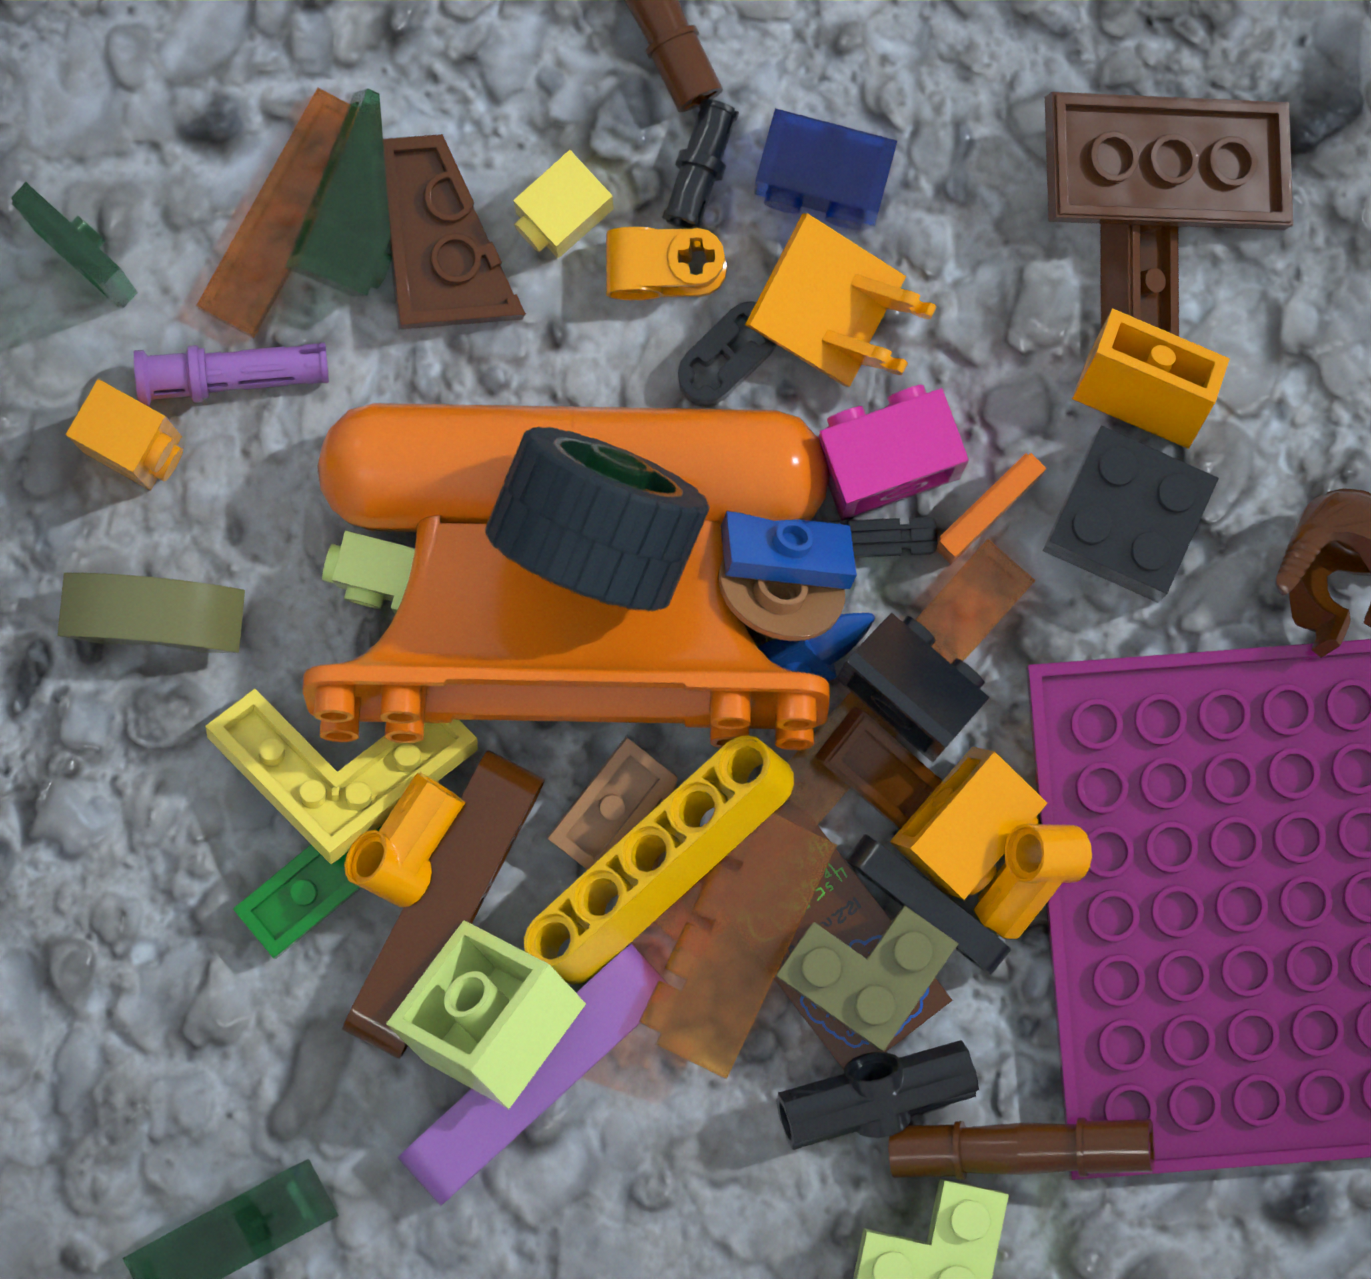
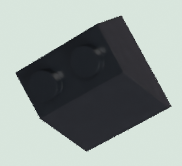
(913, 684)

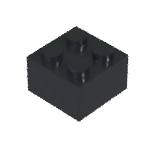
(1130, 514)

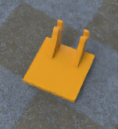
(830, 301)

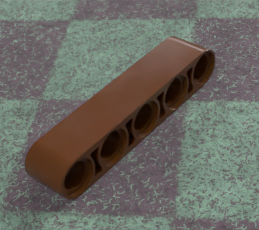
(461, 877)

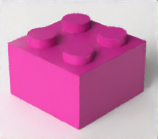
(891, 451)

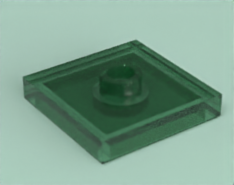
(75, 243)

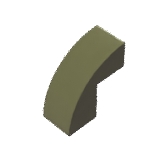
(151, 612)

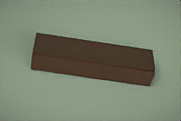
(1140, 273)

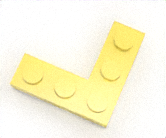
(315, 798)

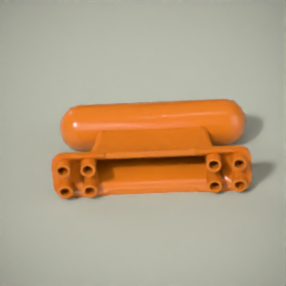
(509, 645)

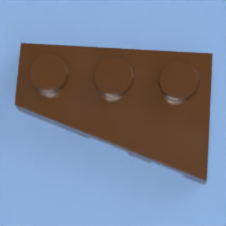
(439, 250)

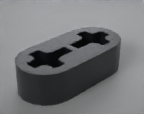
(711, 347)

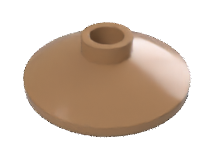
(782, 608)

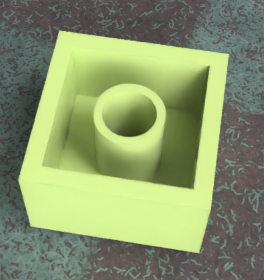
(486, 1013)

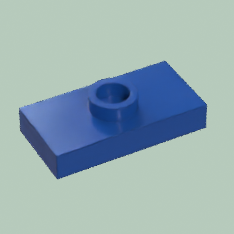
(788, 550)

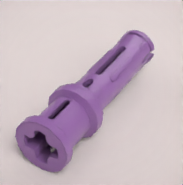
(200, 373)

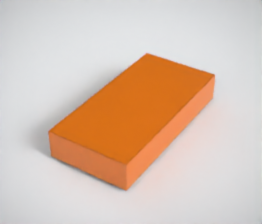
(990, 507)

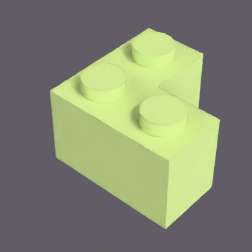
(958, 1245)

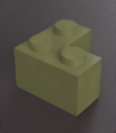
(871, 992)

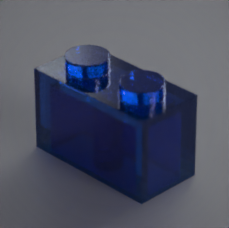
(824, 169)

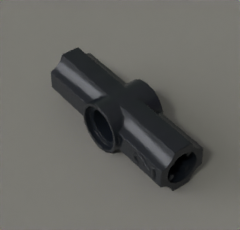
(877, 1094)

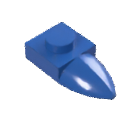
(820, 653)

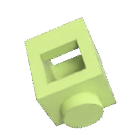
(369, 569)

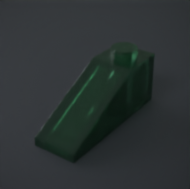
(348, 215)

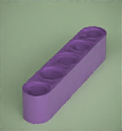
(481, 1128)

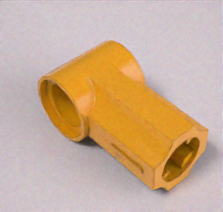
(396, 857)
(1034, 868)

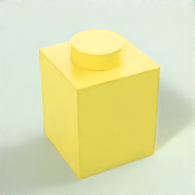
(561, 206)

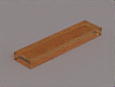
(257, 257)

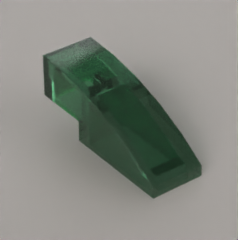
(238, 1229)

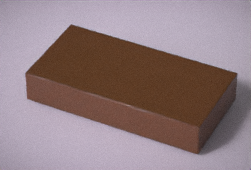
(877, 767)

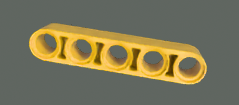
(689, 856)

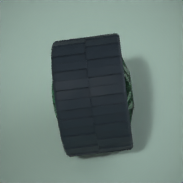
(596, 519)

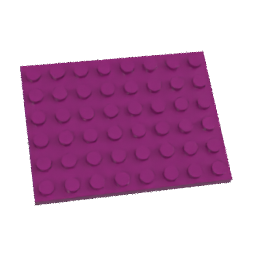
(1226, 900)

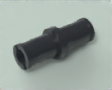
(700, 164)

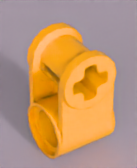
(653, 261)

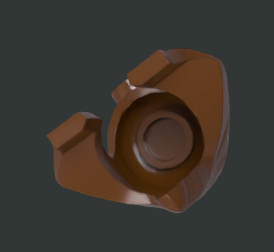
(1327, 538)

